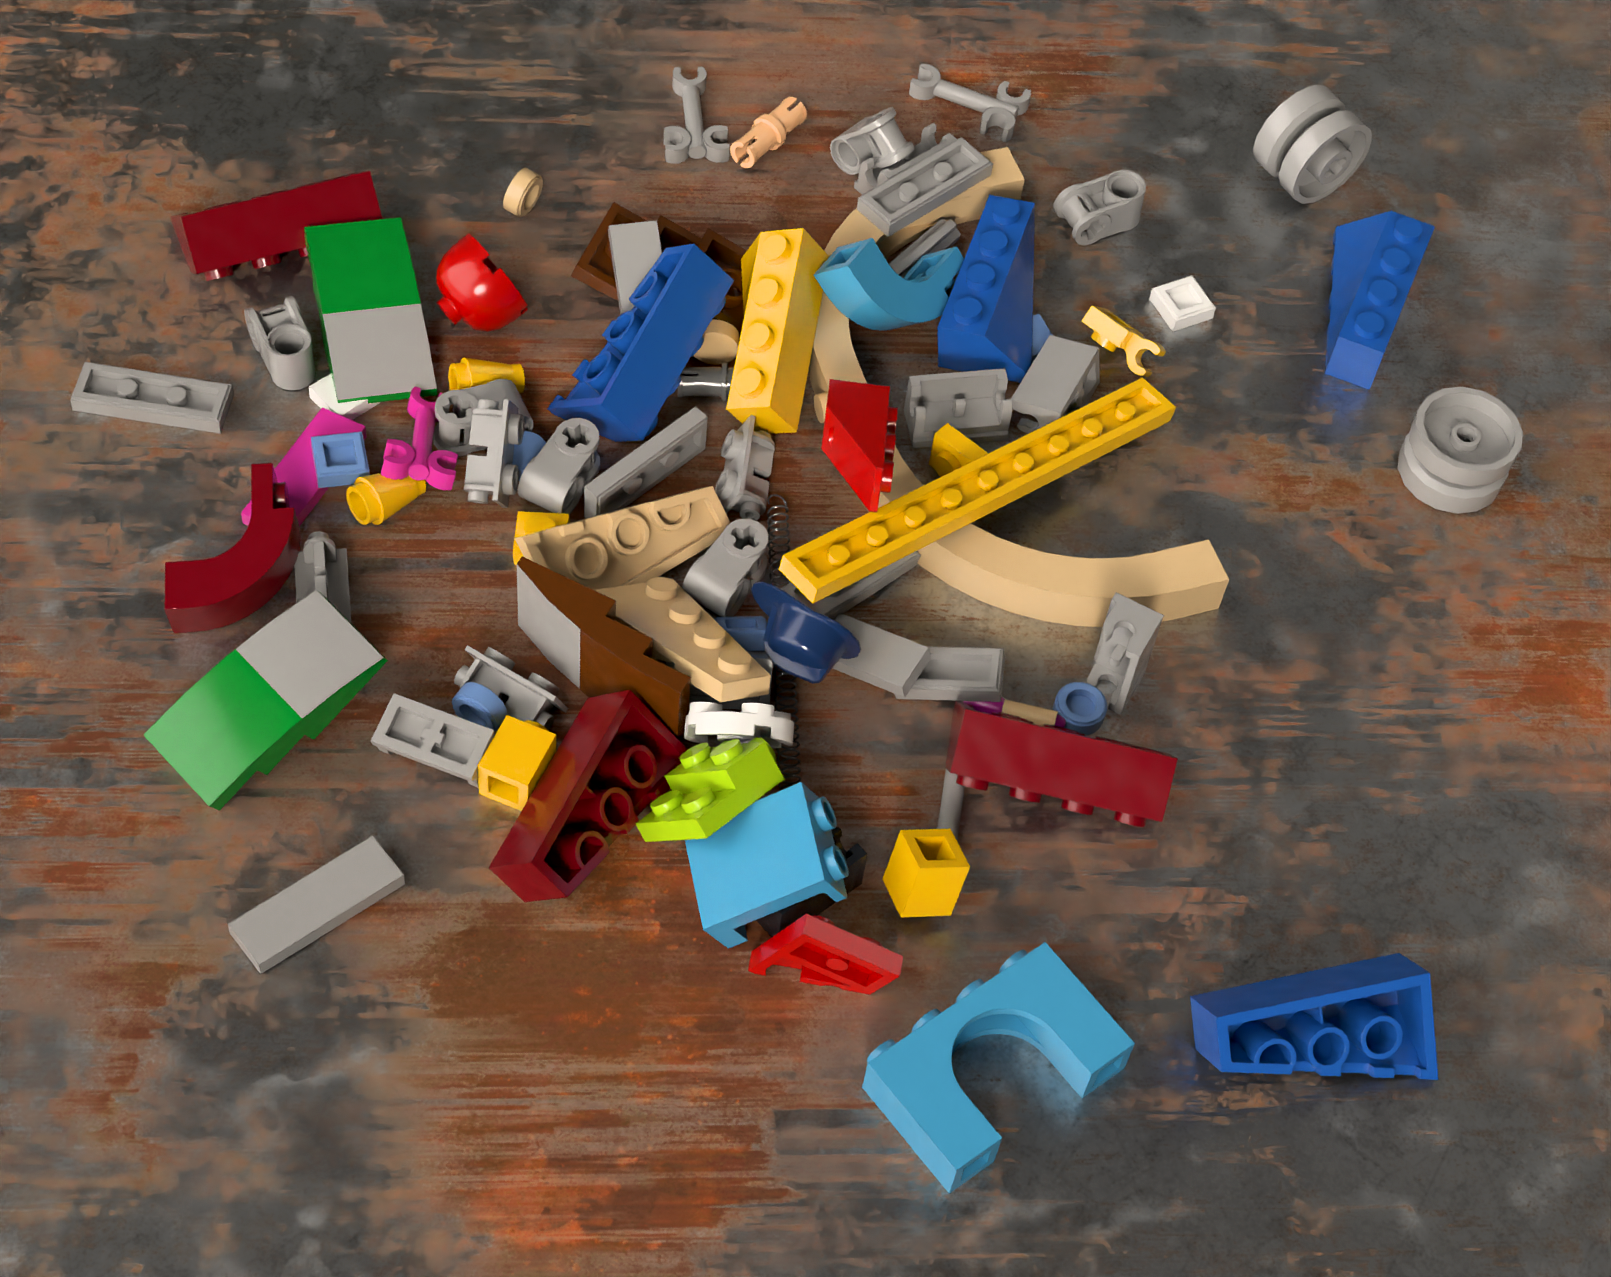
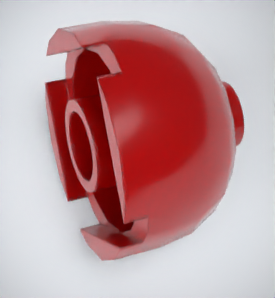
(476, 288)

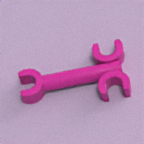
(418, 461)

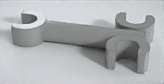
(996, 111)
(694, 140)

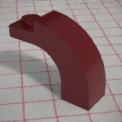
(245, 577)

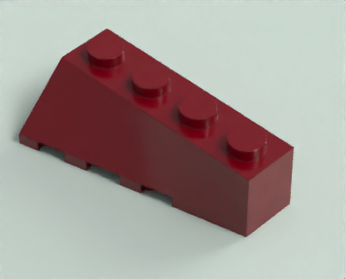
(271, 223)
(1059, 764)
(587, 796)

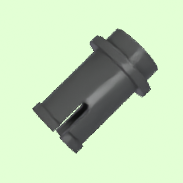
(706, 381)

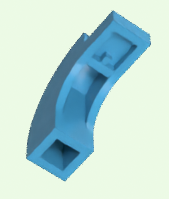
(878, 298)

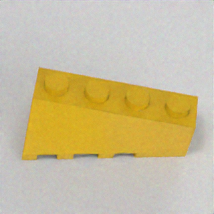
(777, 329)

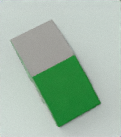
(370, 310)
(265, 698)

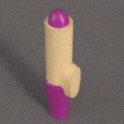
(1033, 713)

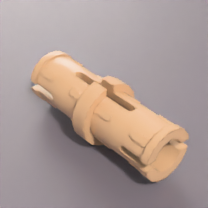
(768, 132)

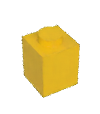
(515, 761)
(925, 872)

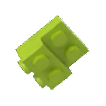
(711, 789)

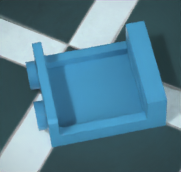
(766, 862)

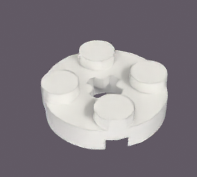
(752, 722)

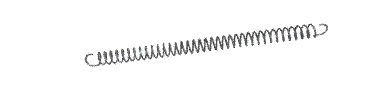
(776, 669)

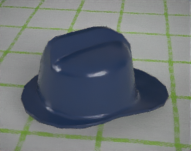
(800, 638)

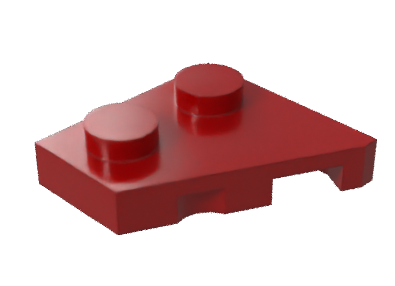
(828, 956)

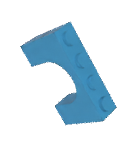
(1028, 999)

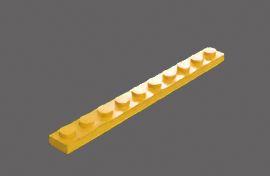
(974, 490)

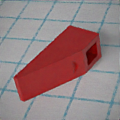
(861, 437)

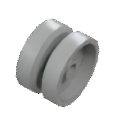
(1312, 144)
(1460, 449)

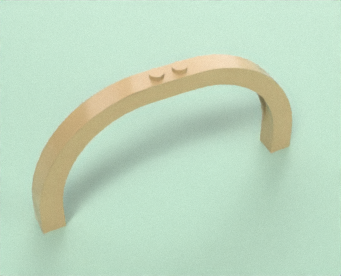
(974, 561)

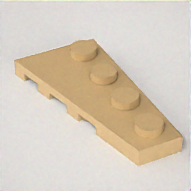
(630, 542)
(689, 638)

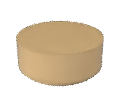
(523, 192)
(719, 343)

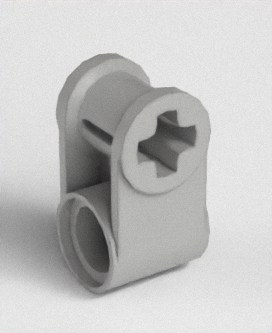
(871, 138)
(1104, 205)
(283, 343)
(453, 424)
(562, 467)
(729, 568)

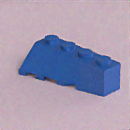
(1370, 284)
(992, 299)
(648, 346)
(1324, 1021)

